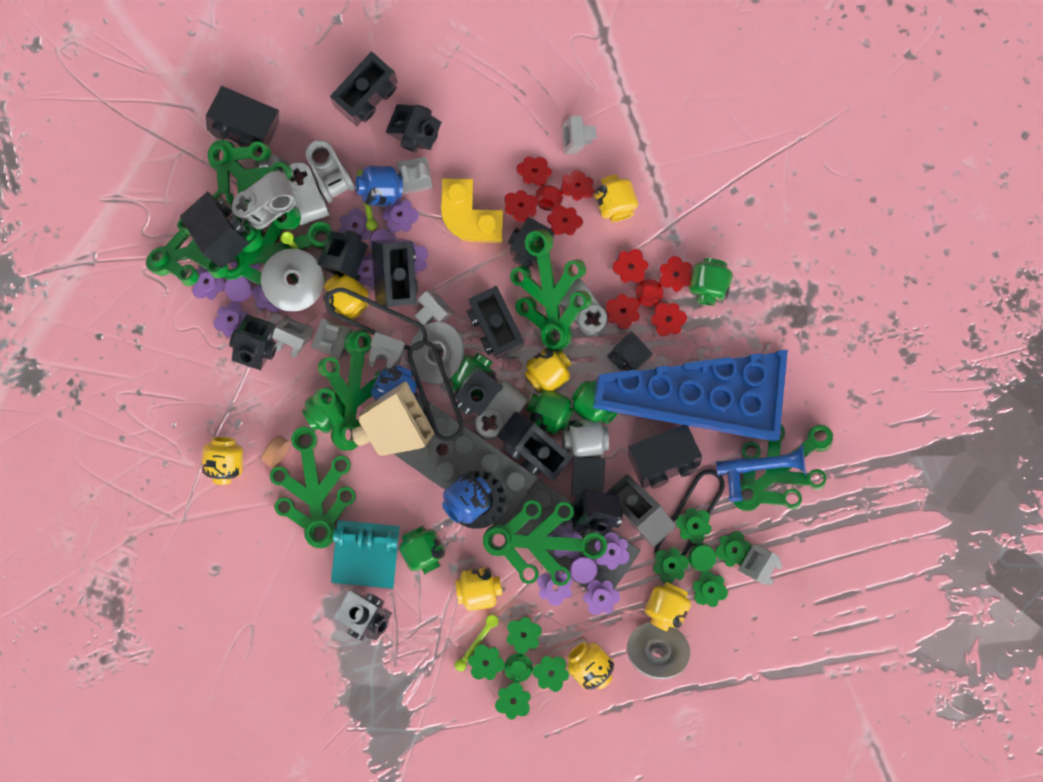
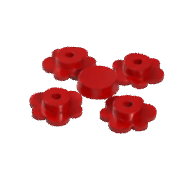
(549, 196)
(649, 292)

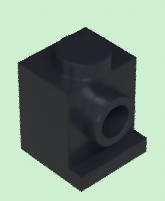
(343, 254)
(629, 353)
(480, 380)
(596, 512)

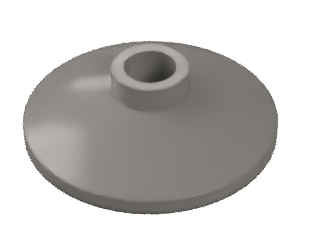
(288, 296)
(444, 338)
(651, 640)

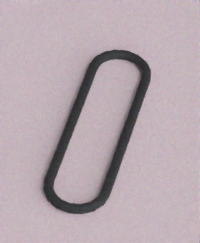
(375, 304)
(448, 387)
(684, 500)

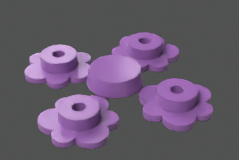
(394, 225)
(236, 291)
(584, 571)

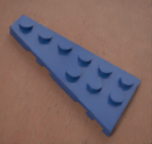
(715, 394)

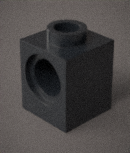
(587, 474)

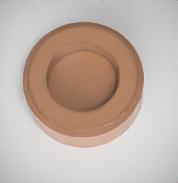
(275, 451)

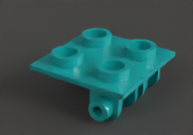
(365, 554)

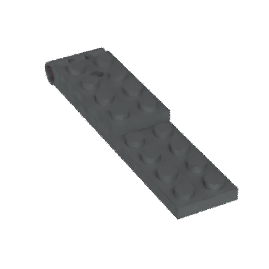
(475, 454)

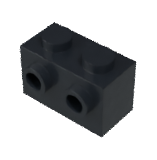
(364, 89)
(241, 119)
(215, 229)
(394, 272)
(496, 322)
(536, 447)
(665, 457)

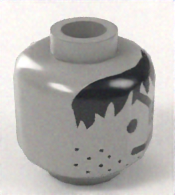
(585, 439)

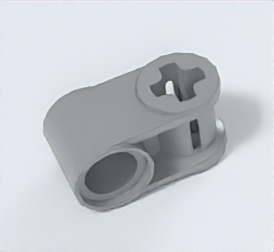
(329, 175)
(308, 196)
(267, 198)
(593, 310)
(501, 409)

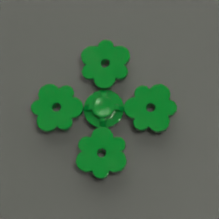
(701, 557)
(518, 668)

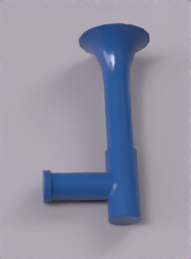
(735, 467)

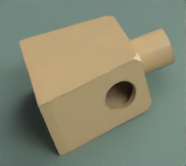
(394, 423)

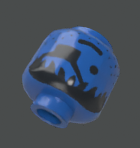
(379, 185)
(391, 378)
(466, 499)

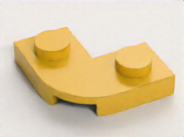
(462, 220)

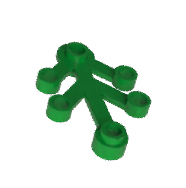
(246, 177)
(269, 248)
(164, 258)
(549, 294)
(350, 393)
(782, 475)
(314, 492)
(538, 542)

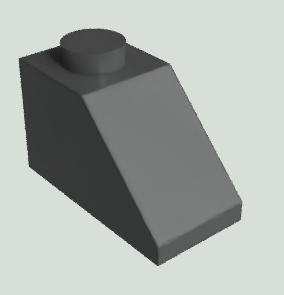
(642, 510)

